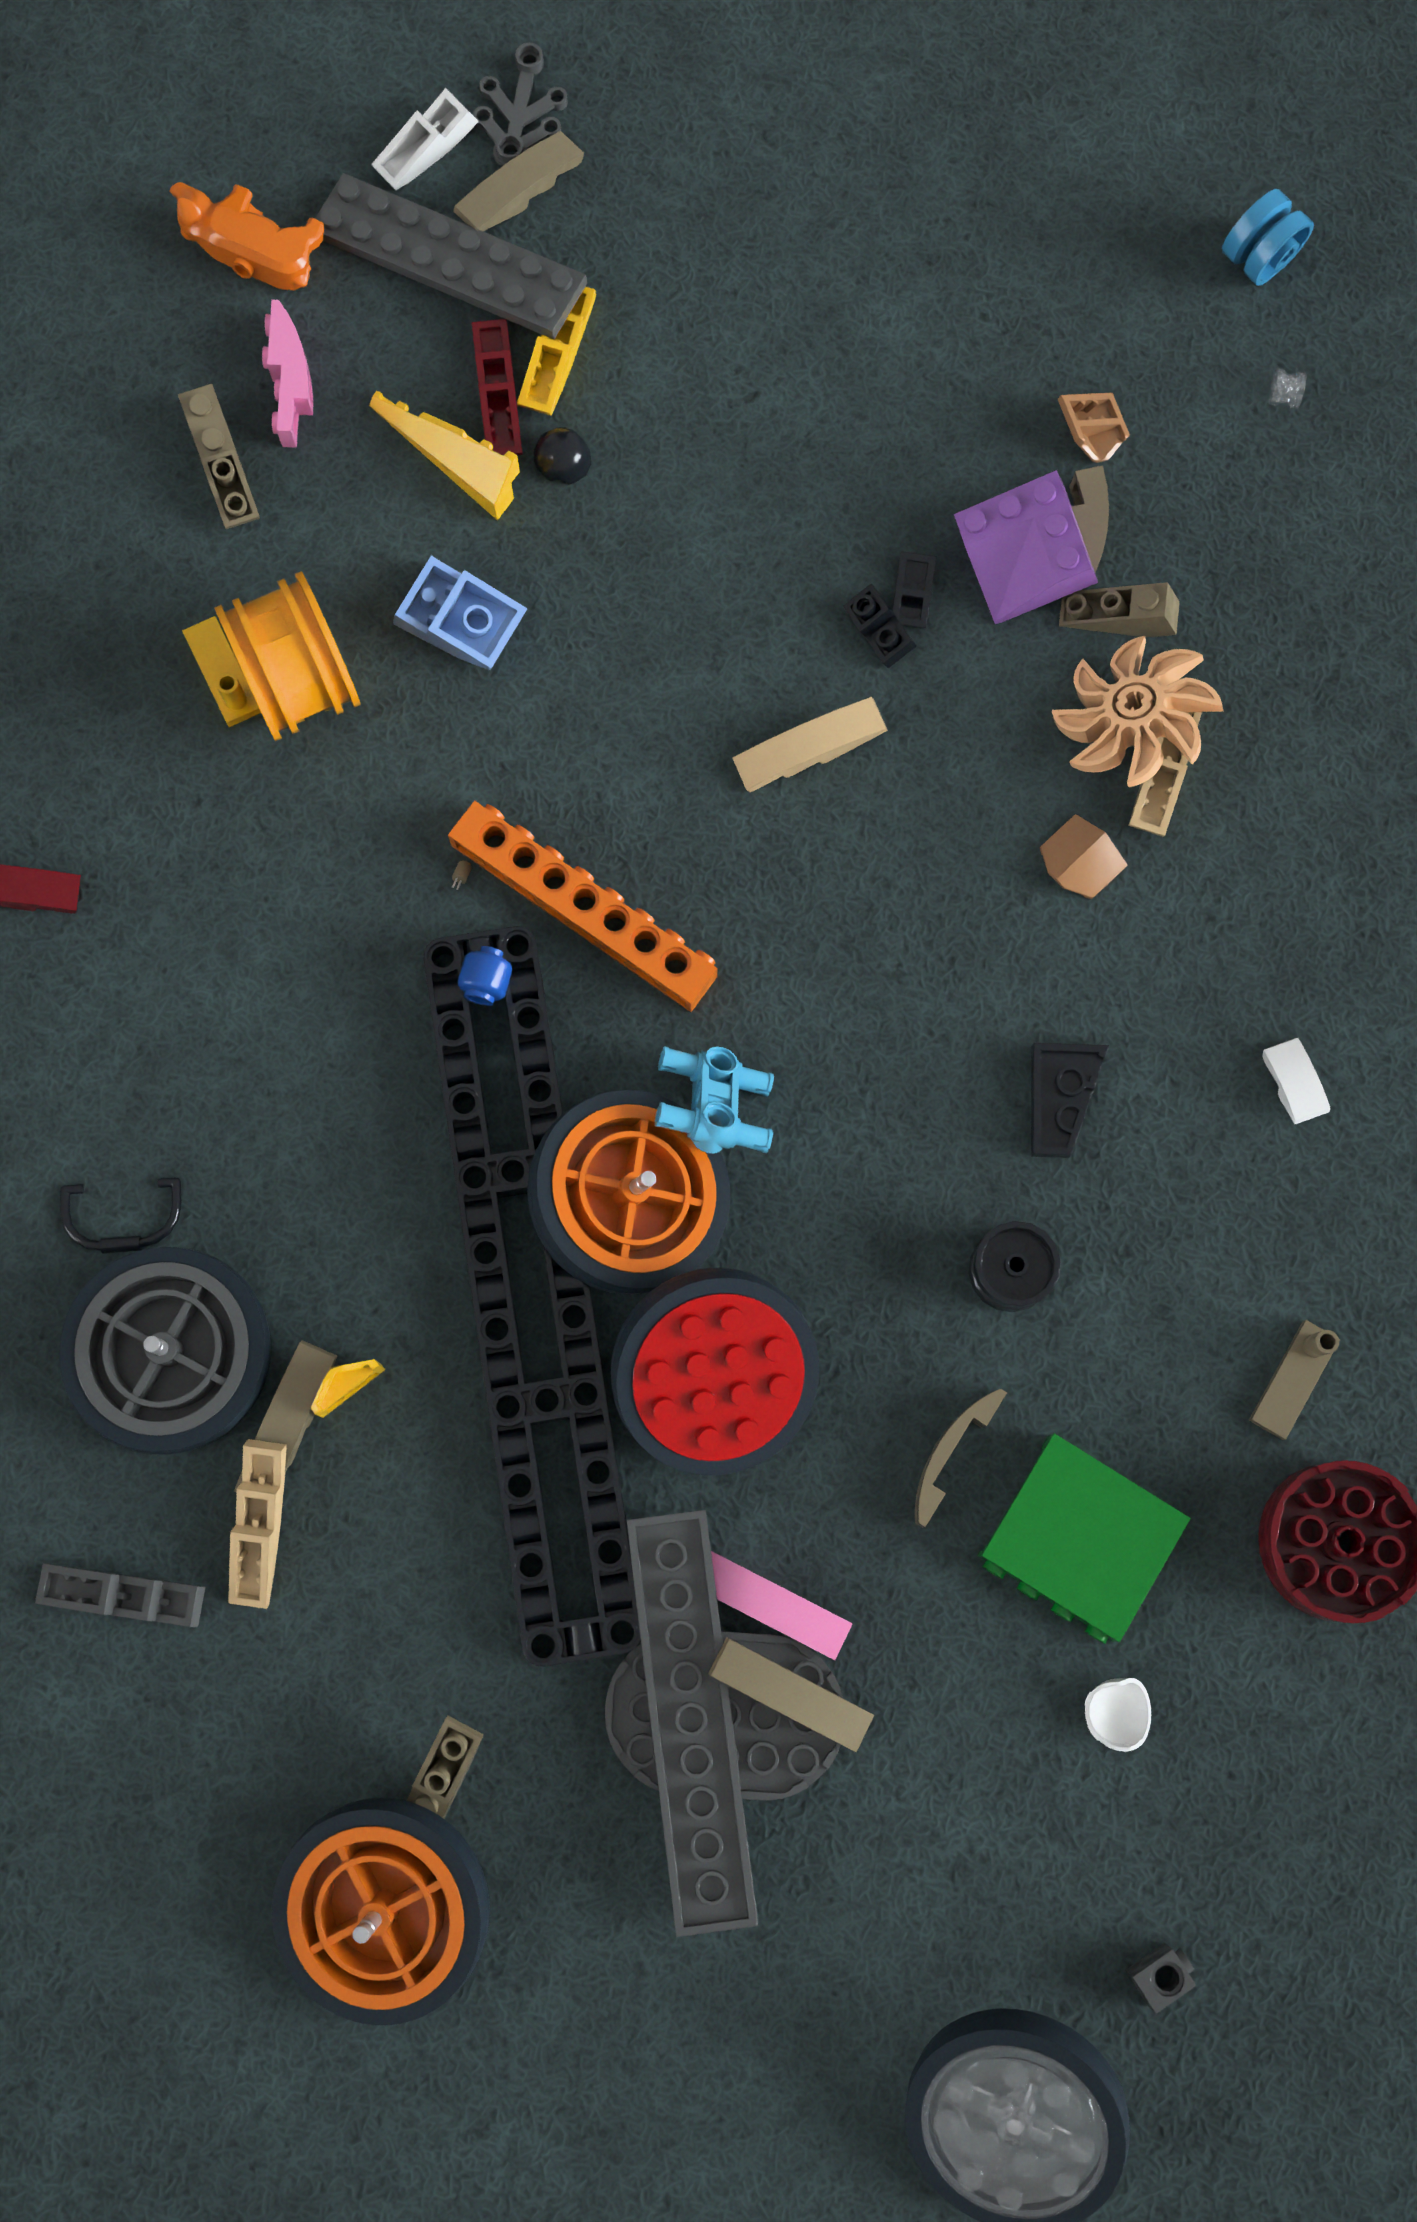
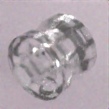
(1287, 388)

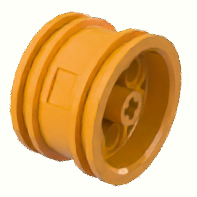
(288, 655)

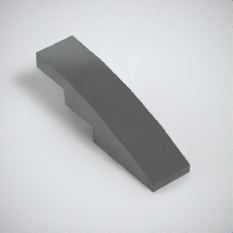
(120, 1595)

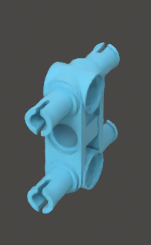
(715, 1095)

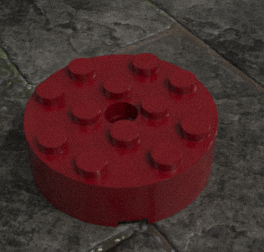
(1303, 1550)

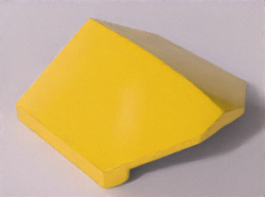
(342, 1383)

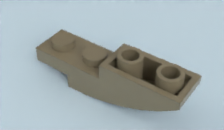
(219, 456)
(445, 1766)

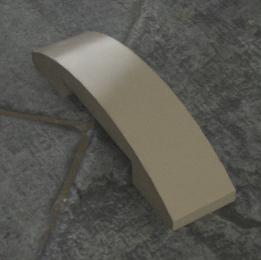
(929, 1496)

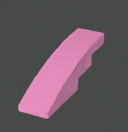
(779, 1607)

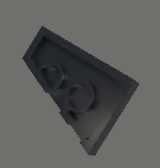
(1060, 1094)

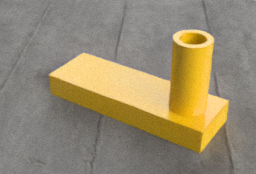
(221, 671)

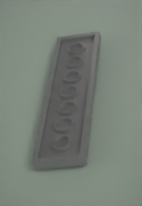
(450, 256)

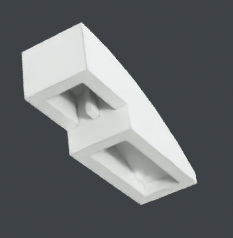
(424, 140)

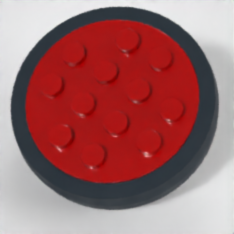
(714, 1371)

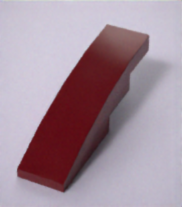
(497, 385)
(38, 888)

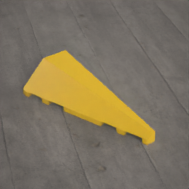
(470, 464)

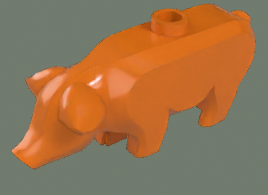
(245, 239)

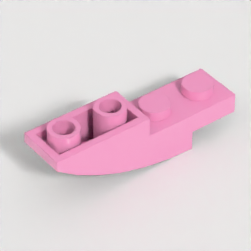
(289, 373)

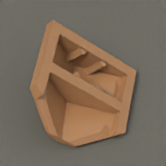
(1094, 423)
(1082, 857)

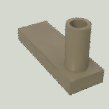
(1294, 1379)

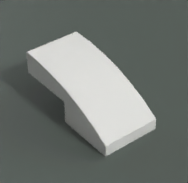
(1297, 1081)

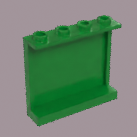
(1084, 1539)

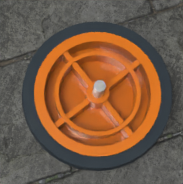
(624, 1197)
(381, 1911)

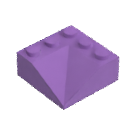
(1026, 547)

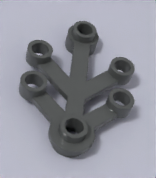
(519, 113)

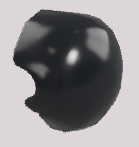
(562, 455)

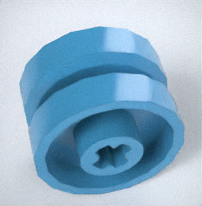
(1267, 237)

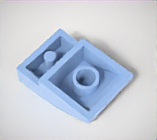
(459, 614)

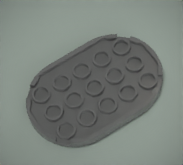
(772, 1750)

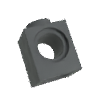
(1143, 1977)

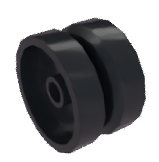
(1035, 1256)

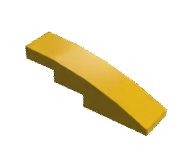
(554, 358)

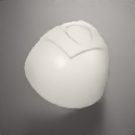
(1119, 1713)

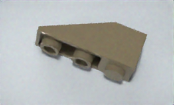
(1124, 610)

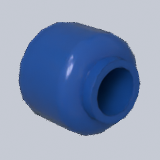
(484, 976)

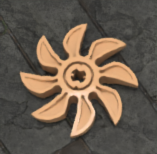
(1137, 711)

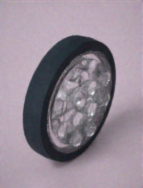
(1017, 2118)

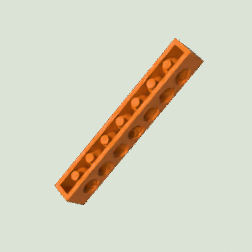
(483, 822)

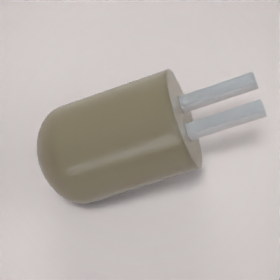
(461, 873)

